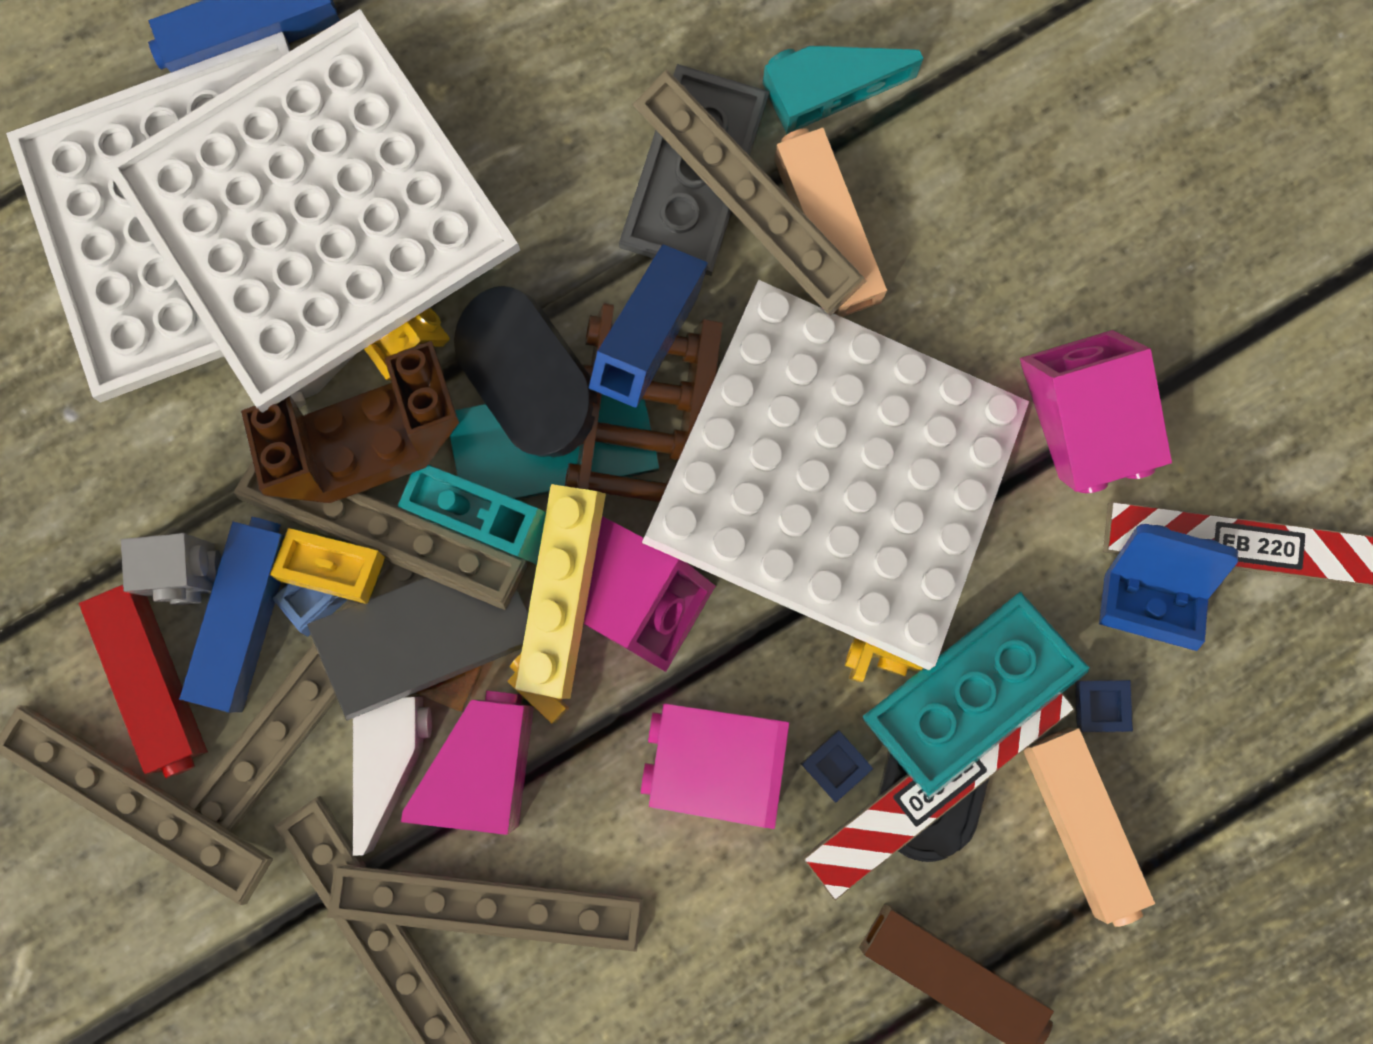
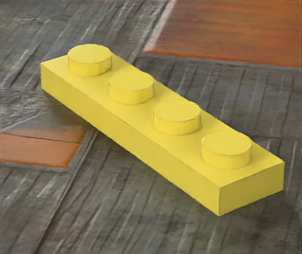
(560, 591)

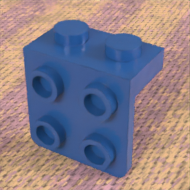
(1164, 585)

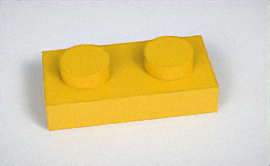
(327, 565)

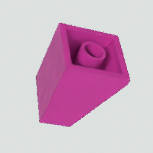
(1099, 410)
(643, 596)
(716, 765)
(479, 769)

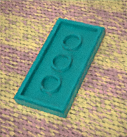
(491, 460)
(975, 694)

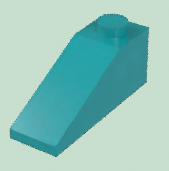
(829, 79)
(475, 511)

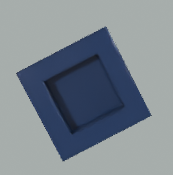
(1104, 706)
(836, 766)

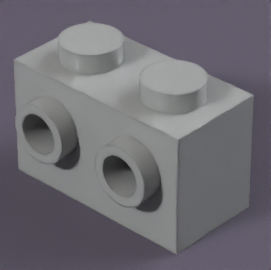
(169, 567)

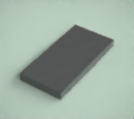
(670, 198)
(411, 642)

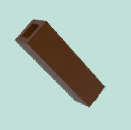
(956, 979)

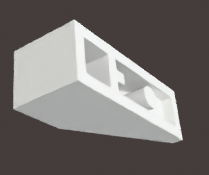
(383, 757)

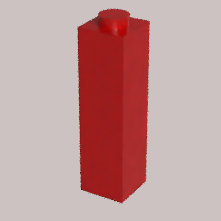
(143, 681)

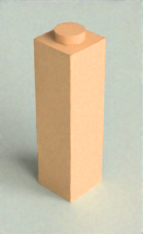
(821, 194)
(1089, 827)

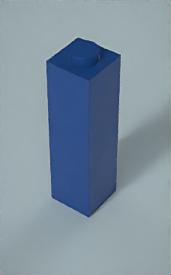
(224, 25)
(647, 326)
(235, 618)

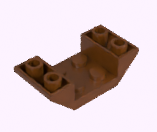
(357, 439)

